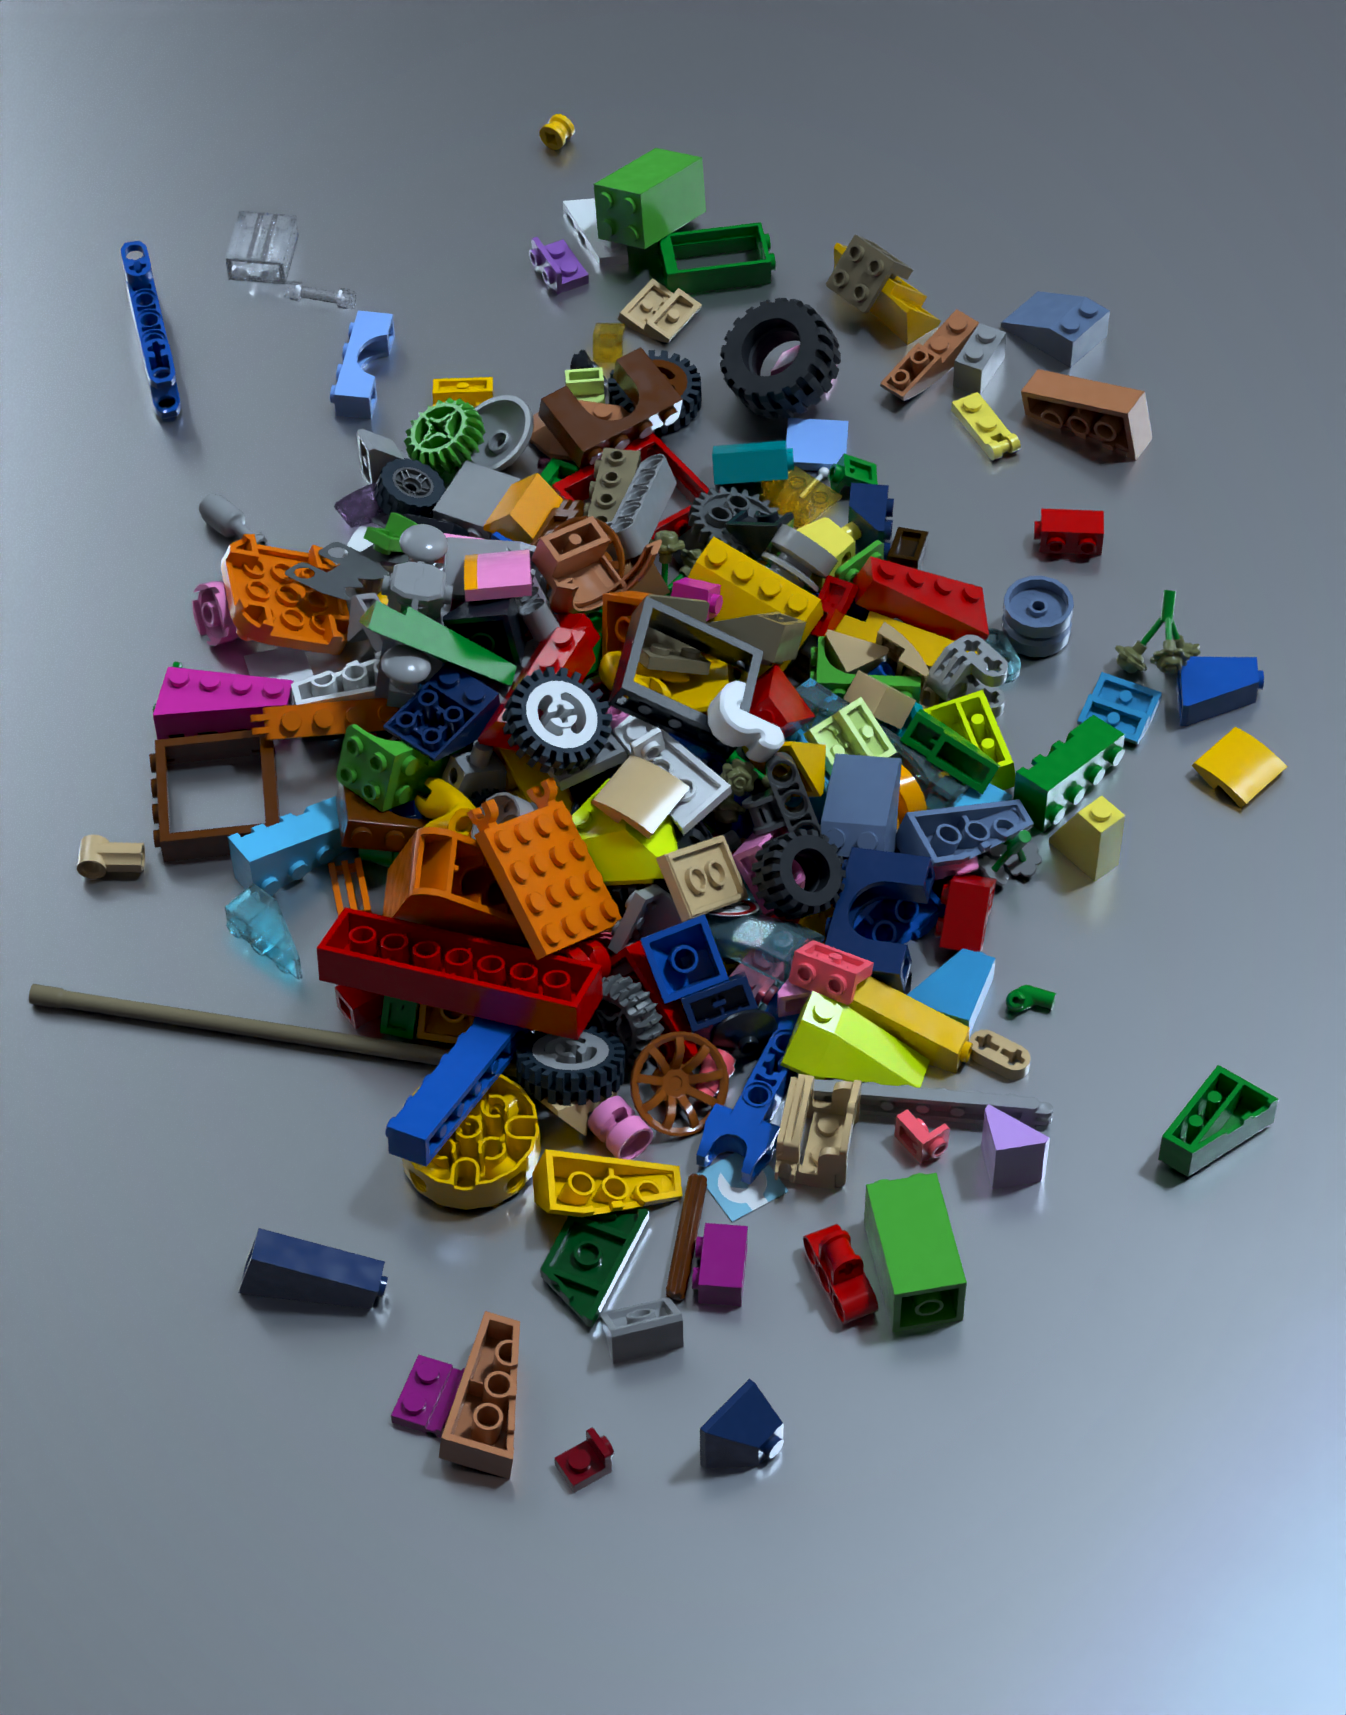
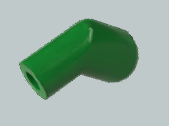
(1028, 996)

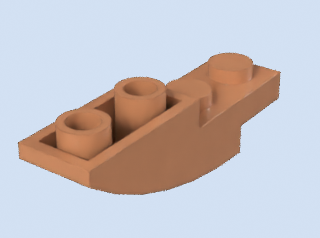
(930, 361)

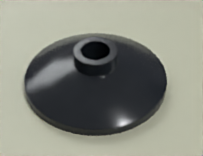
(744, 1033)

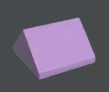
(1012, 1150)

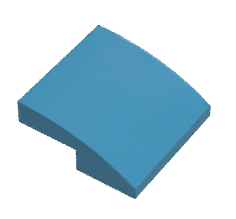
(1122, 705)

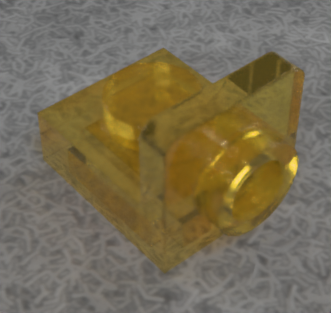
(608, 342)

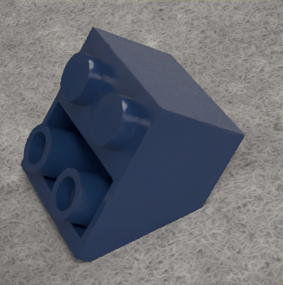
(869, 511)
(713, 1004)

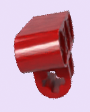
(841, 1273)

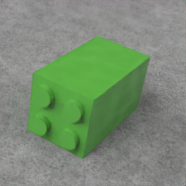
(650, 198)
(914, 1252)

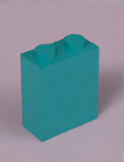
(752, 462)

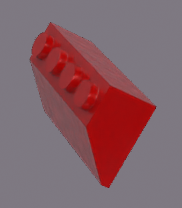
(559, 649)

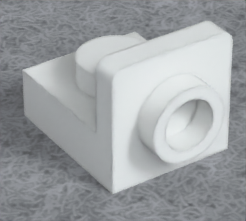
(640, 739)

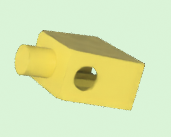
(835, 540)

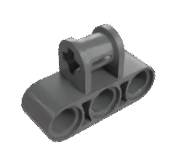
(773, 800)

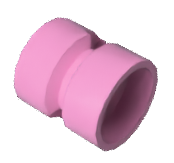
(619, 1128)

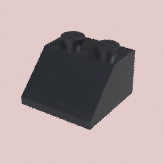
(492, 625)

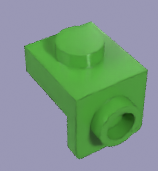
(388, 539)

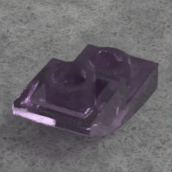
(359, 506)

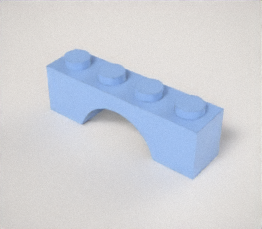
(369, 339)

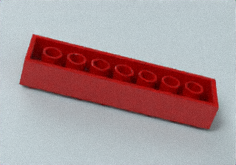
(460, 973)

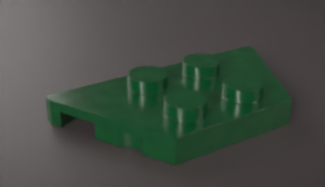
(591, 1258)

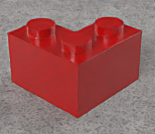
(966, 913)

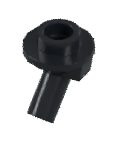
(583, 361)

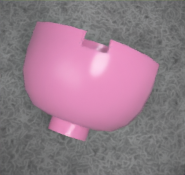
(213, 614)

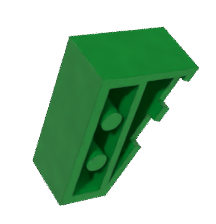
(1215, 1121)

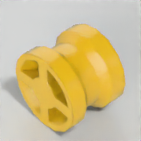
(557, 132)

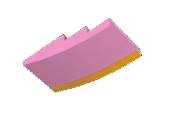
(497, 575)

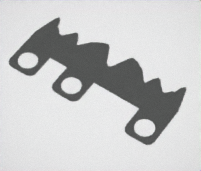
(351, 568)

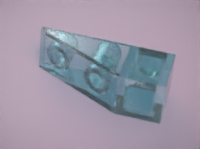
(261, 923)

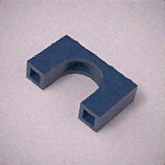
(872, 878)

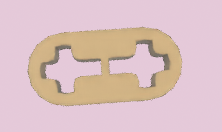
(1000, 1054)

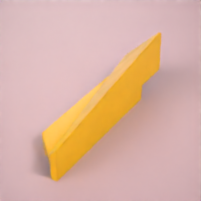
(925, 642)

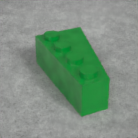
(1068, 771)

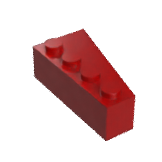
(922, 599)

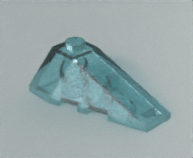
(761, 942)

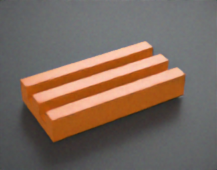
(346, 869)

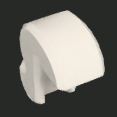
(741, 728)

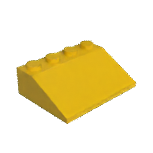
(753, 590)

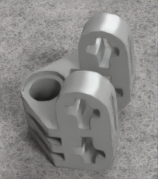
(957, 669)

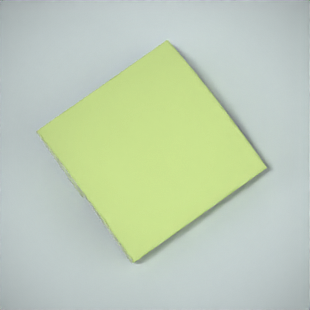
(851, 732)

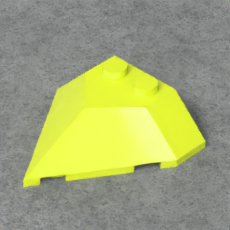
(621, 850)

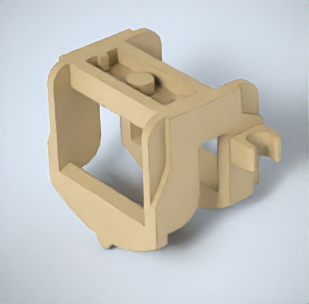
(828, 1137)

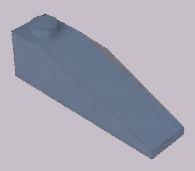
(961, 831)

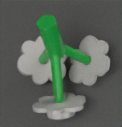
(1020, 857)

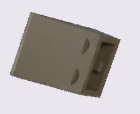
(770, 632)

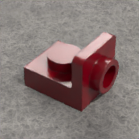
(586, 1461)

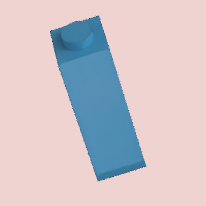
(958, 986)

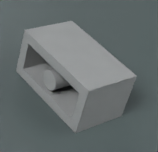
(979, 359)

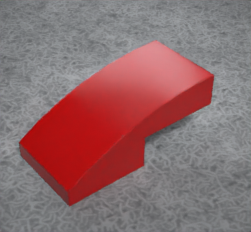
(835, 599)

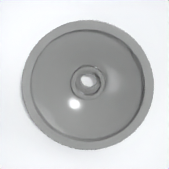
(508, 431)

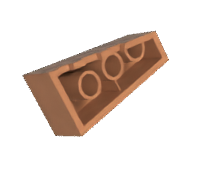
(1090, 408)

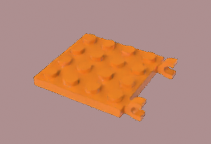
(545, 872)

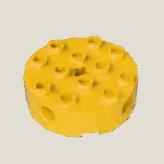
(486, 1155)

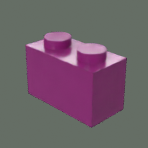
(722, 1264)

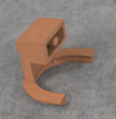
(579, 571)

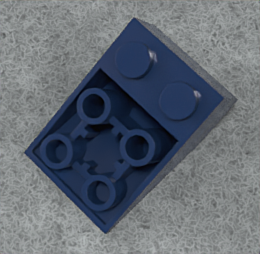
(445, 713)

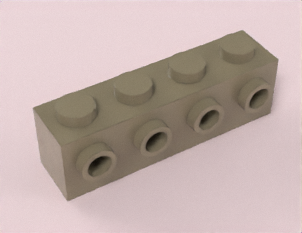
(612, 481)

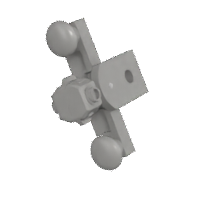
(426, 591)

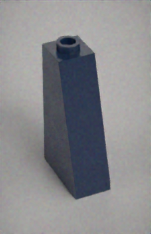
(310, 1272)

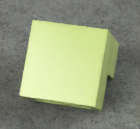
(586, 384)

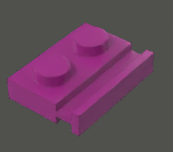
(427, 1396)

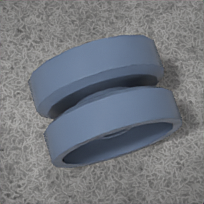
(1037, 616)

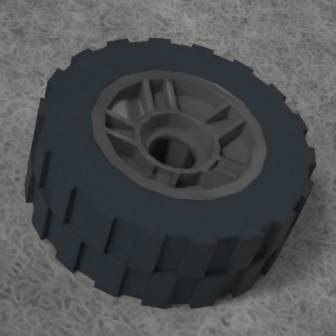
(408, 488)

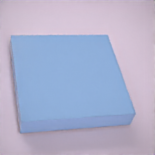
(817, 442)

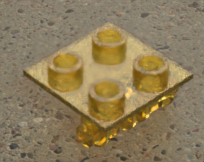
(801, 495)

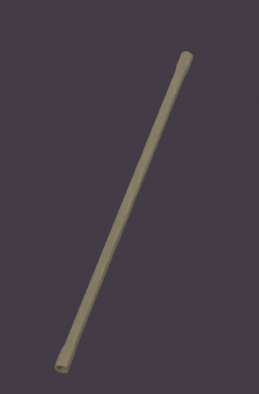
(59, 998)

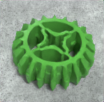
(445, 435)

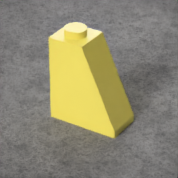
(1092, 838)

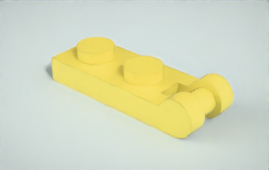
(985, 426)

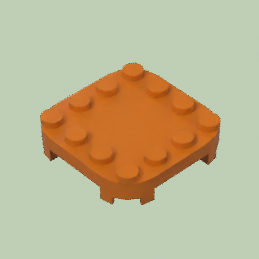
(277, 608)

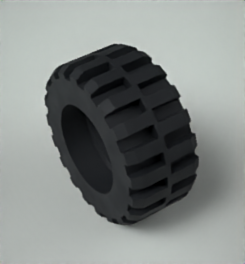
(758, 335)

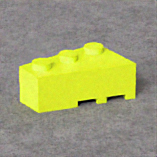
(975, 722)

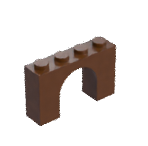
(586, 435)
(368, 828)

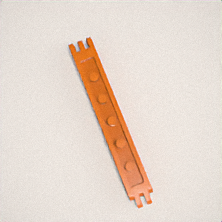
(322, 718)

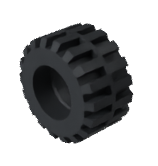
(820, 868)

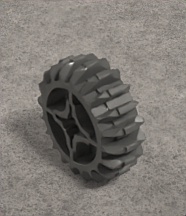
(628, 1015)

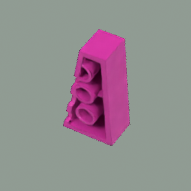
(214, 701)

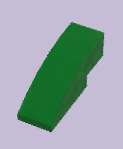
(950, 751)

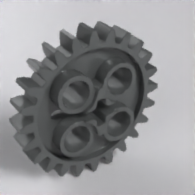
(714, 509)

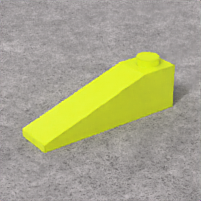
(846, 1046)

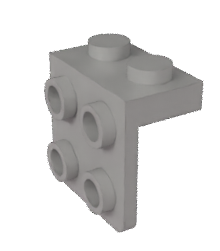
(646, 914)

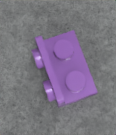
(558, 265)

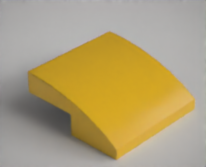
(469, 390)
(1239, 766)

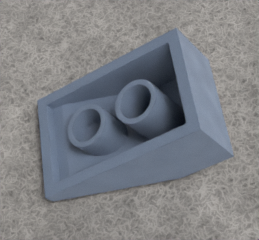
(1060, 325)
(862, 803)

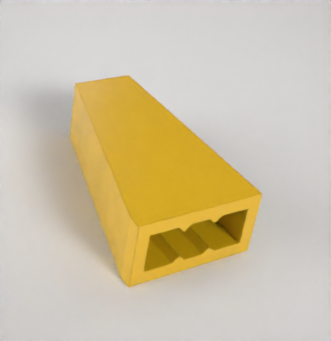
(914, 1023)

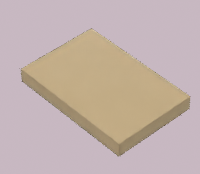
(702, 878)

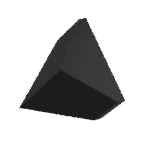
(758, 531)

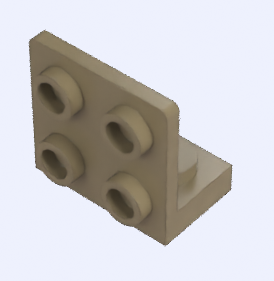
(864, 273)
(669, 654)

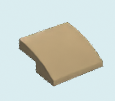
(659, 311)
(903, 653)
(640, 795)

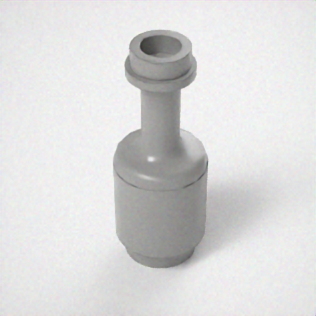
(226, 518)

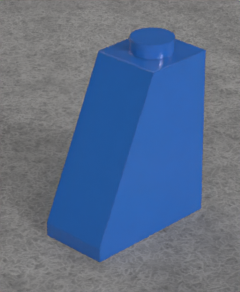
(1216, 686)

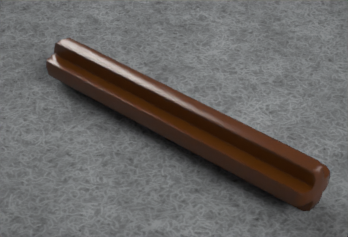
(686, 1237)

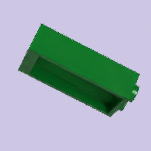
(712, 242)

